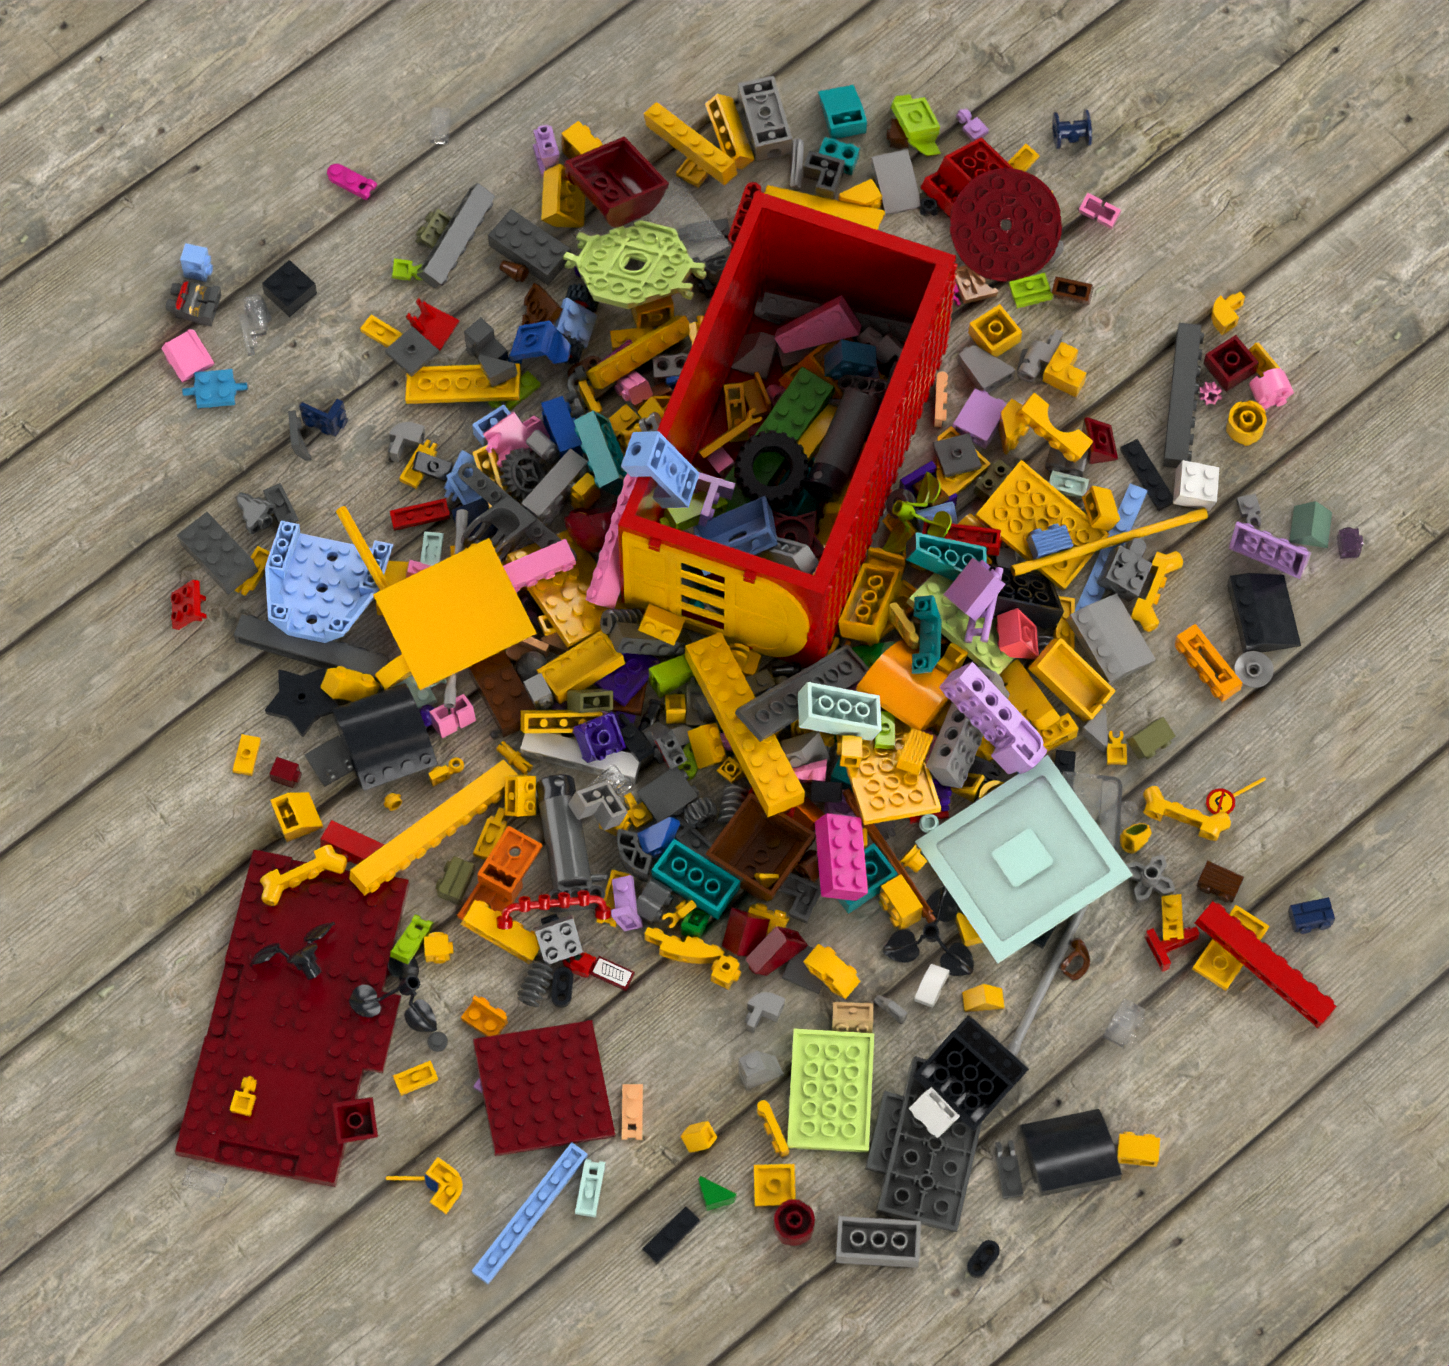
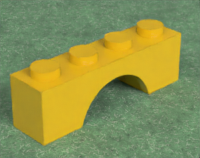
(1035, 414)

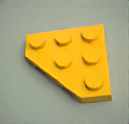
(958, 482)

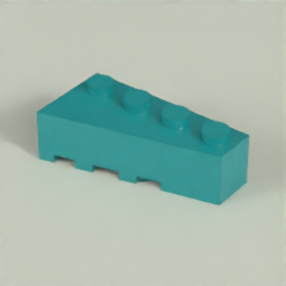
(942, 554)

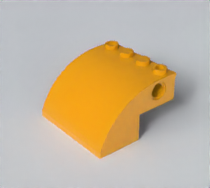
(906, 695)

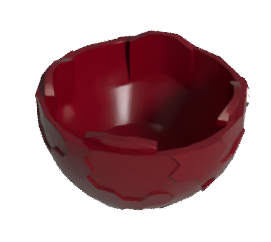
(590, 526)

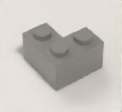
(601, 802)

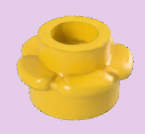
(392, 801)

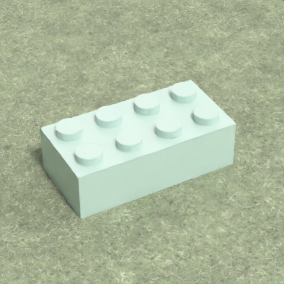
(839, 711)

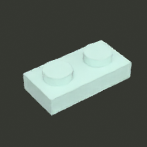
(1069, 484)

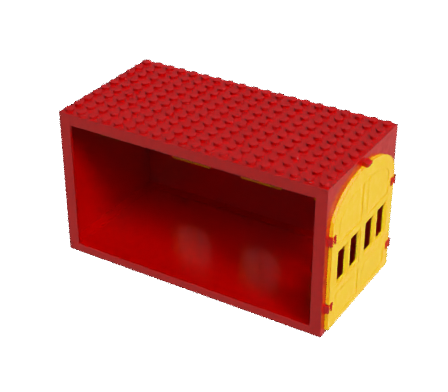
(820, 257)

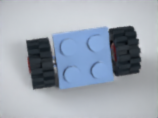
(577, 320)

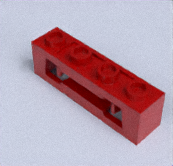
(970, 535)

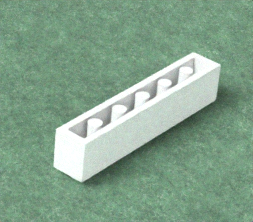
(566, 752)

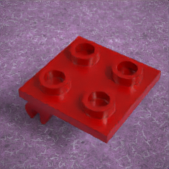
(433, 324)

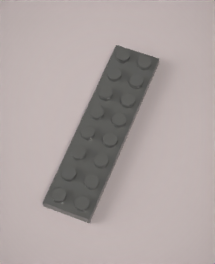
(779, 705)

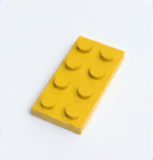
(1217, 963)

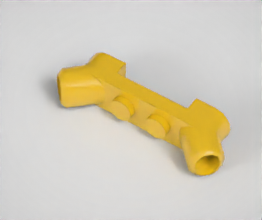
(1143, 608)
(1209, 826)
(324, 860)

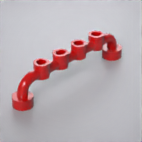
(544, 903)

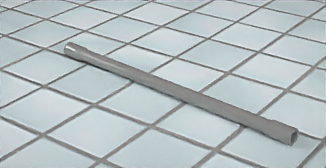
(461, 526)
(1015, 1044)

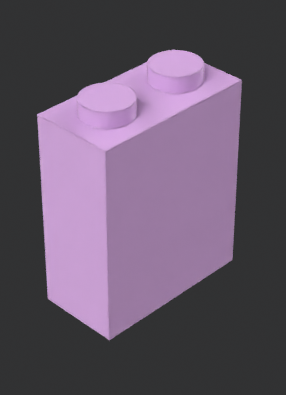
(980, 417)
(975, 588)

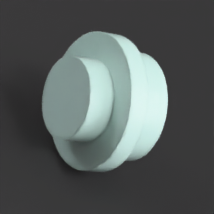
(928, 822)

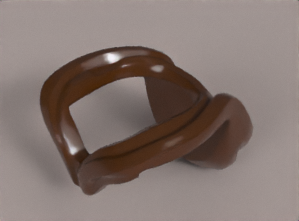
(1079, 949)

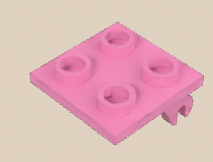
(506, 436)

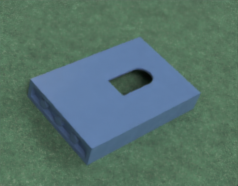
(751, 518)

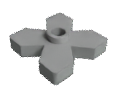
(1150, 879)

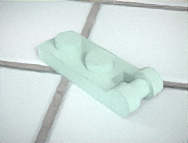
(590, 1188)

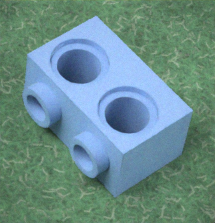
(196, 262)

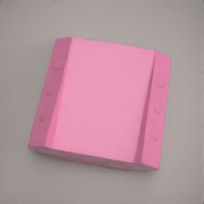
(187, 355)
(812, 772)

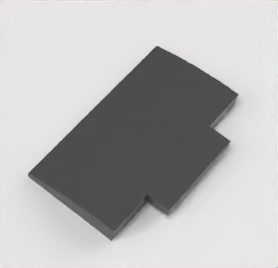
(921, 1172)

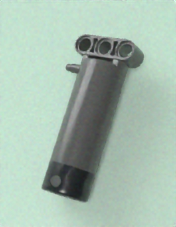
(845, 435)
(565, 842)

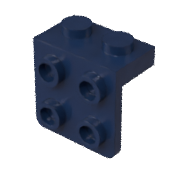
(327, 423)

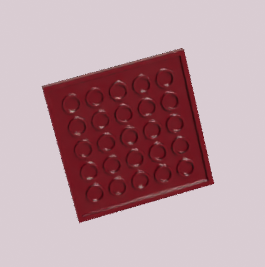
(543, 1088)

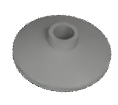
(1254, 661)

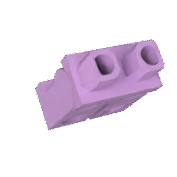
(545, 148)

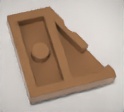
(972, 286)

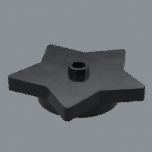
(301, 712)

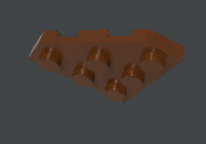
(540, 306)

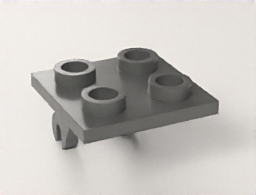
(330, 761)

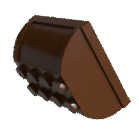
(760, 845)

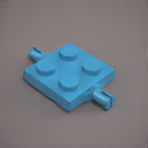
(214, 388)

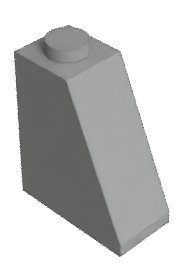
(984, 369)
(758, 1069)

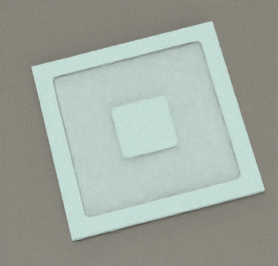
(1023, 859)

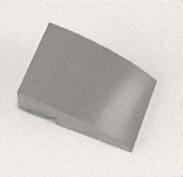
(896, 182)

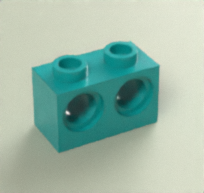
(840, 151)

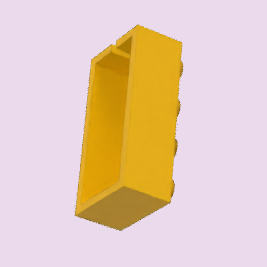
(1071, 679)

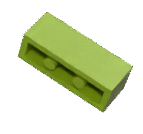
(688, 517)

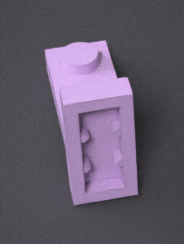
(714, 487)
(625, 904)

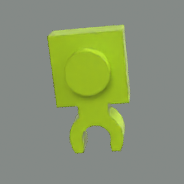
(404, 270)

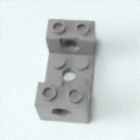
(768, 133)

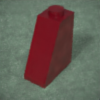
(775, 950)

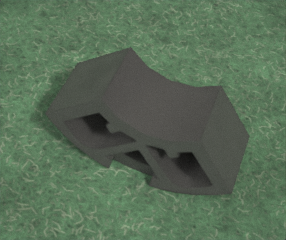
(632, 856)

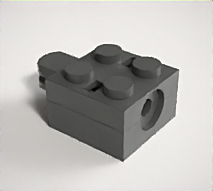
(1125, 570)

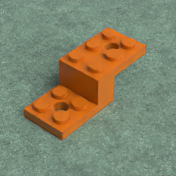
(503, 874)

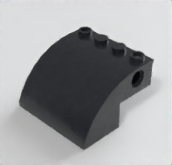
(384, 736)

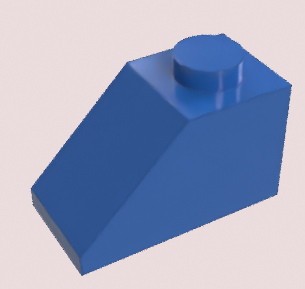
(658, 837)

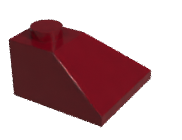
(354, 1120)

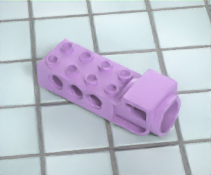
(1015, 739)

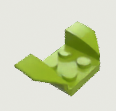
(917, 123)

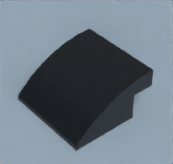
(971, 1071)
(1070, 1152)

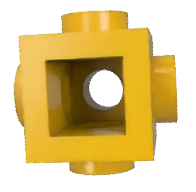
(725, 971)

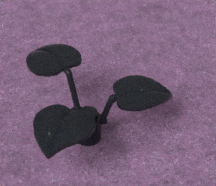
(903, 944)
(304, 958)
(417, 1016)

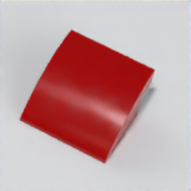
(959, 169)

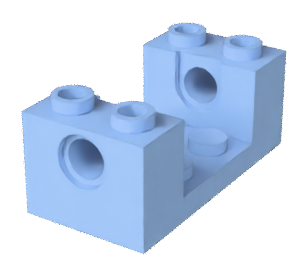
(656, 457)

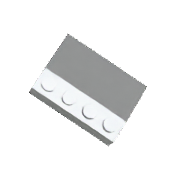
(1110, 639)

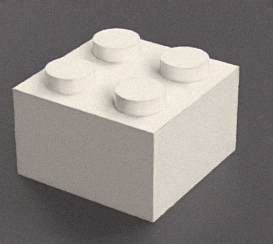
(1196, 485)

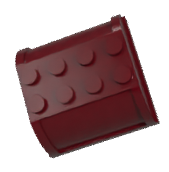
(617, 181)

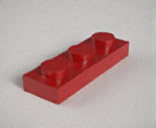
(419, 514)

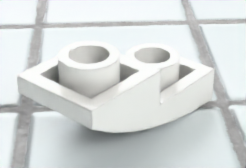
(931, 985)

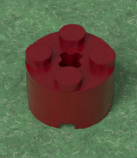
(803, 1216)

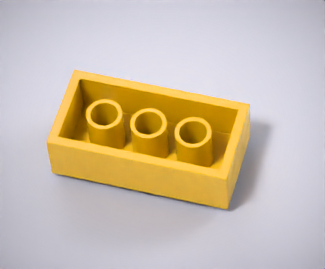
(869, 602)

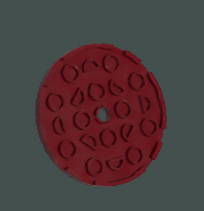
(978, 219)

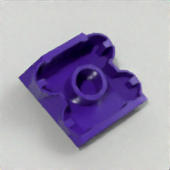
(599, 738)

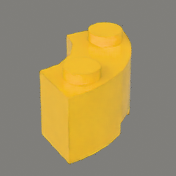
(348, 684)
(832, 971)

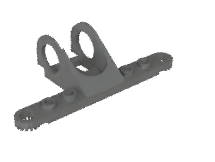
(506, 515)

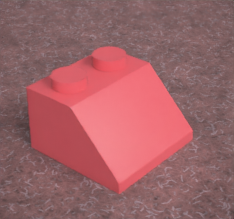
(1017, 635)

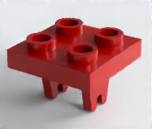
(186, 605)

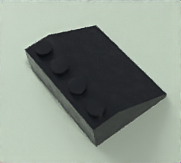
(1031, 595)
(1263, 612)

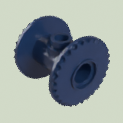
(1073, 131)

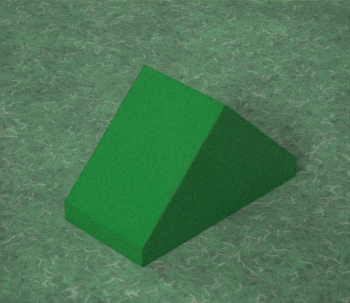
(695, 923)
(714, 1194)

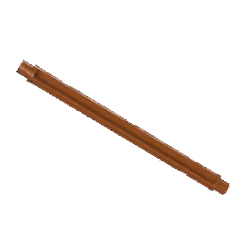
(880, 842)

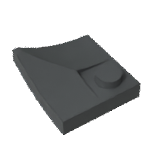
(296, 438)

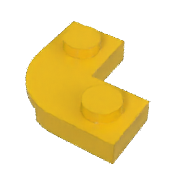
(450, 1184)

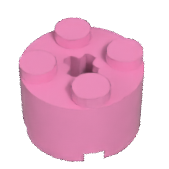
(1271, 388)

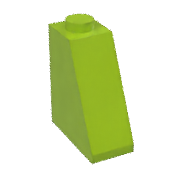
(669, 675)

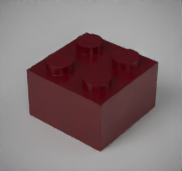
(1231, 363)

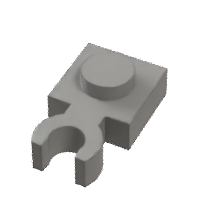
(1249, 507)

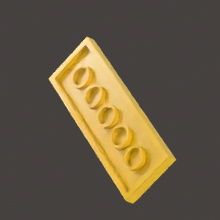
(458, 384)

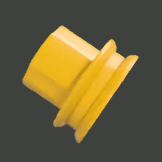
(913, 859)

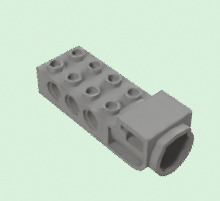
(958, 742)

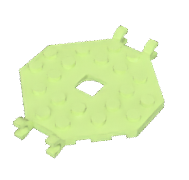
(606, 256)

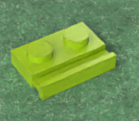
(1030, 290)

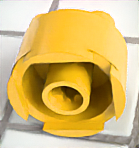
(1246, 422)

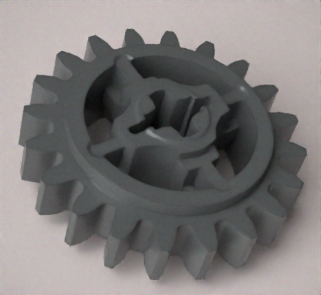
(517, 476)

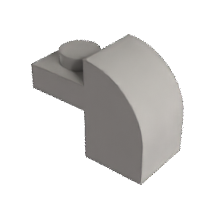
(402, 435)
(765, 1005)

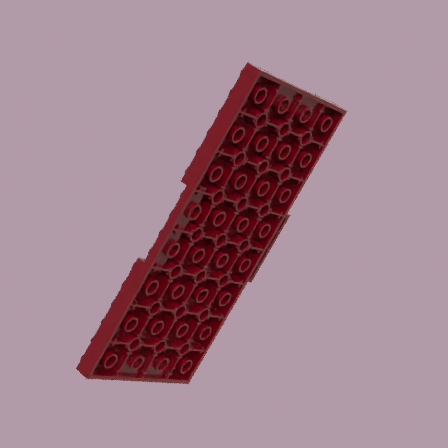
(293, 1030)

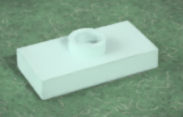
(432, 548)

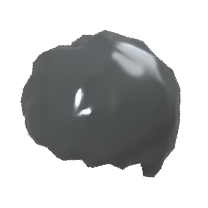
(529, 664)

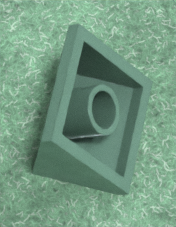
(1311, 525)

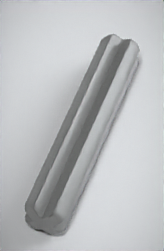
(796, 164)

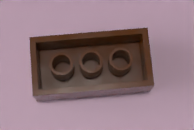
(501, 691)

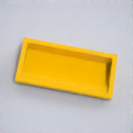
(581, 666)

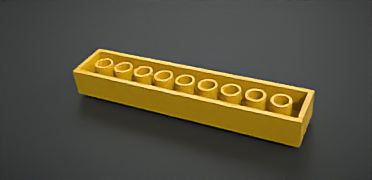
(726, 692)

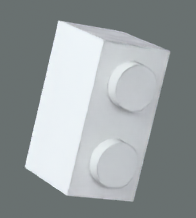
(934, 1112)

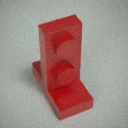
(1160, 949)

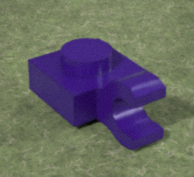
(943, 794)

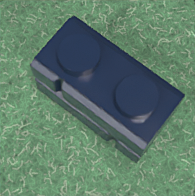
(1311, 915)

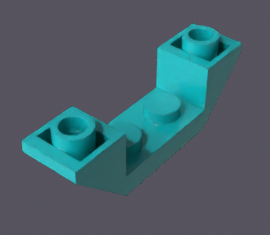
(930, 634)

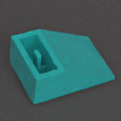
(843, 112)

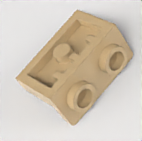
(852, 1017)

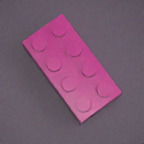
(841, 857)

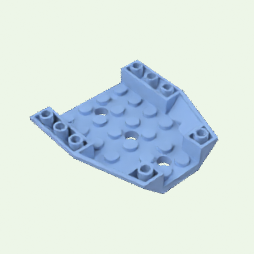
(301, 566)

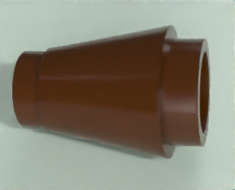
(516, 271)

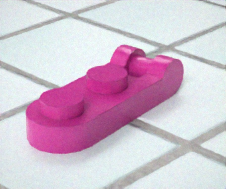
(350, 180)

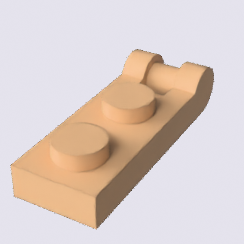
(940, 399)
(632, 1110)

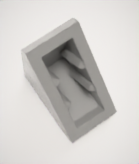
(1096, 731)

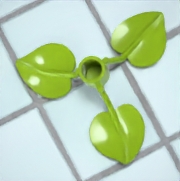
(939, 526)

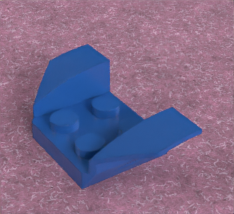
(539, 340)

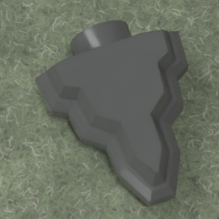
(256, 512)

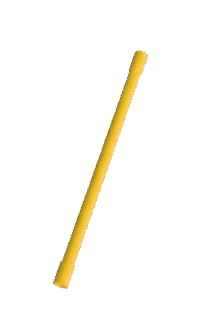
(1028, 566)

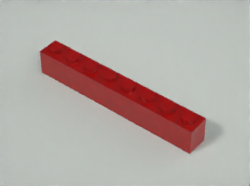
(1265, 964)

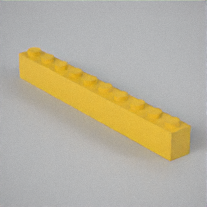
(431, 829)

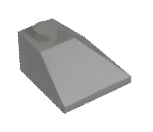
(756, 354)
(805, 749)

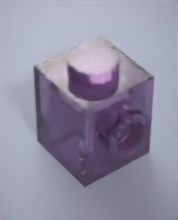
(1349, 543)

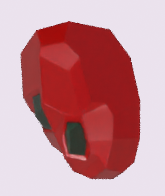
(580, 964)

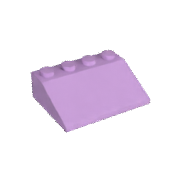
(1269, 549)

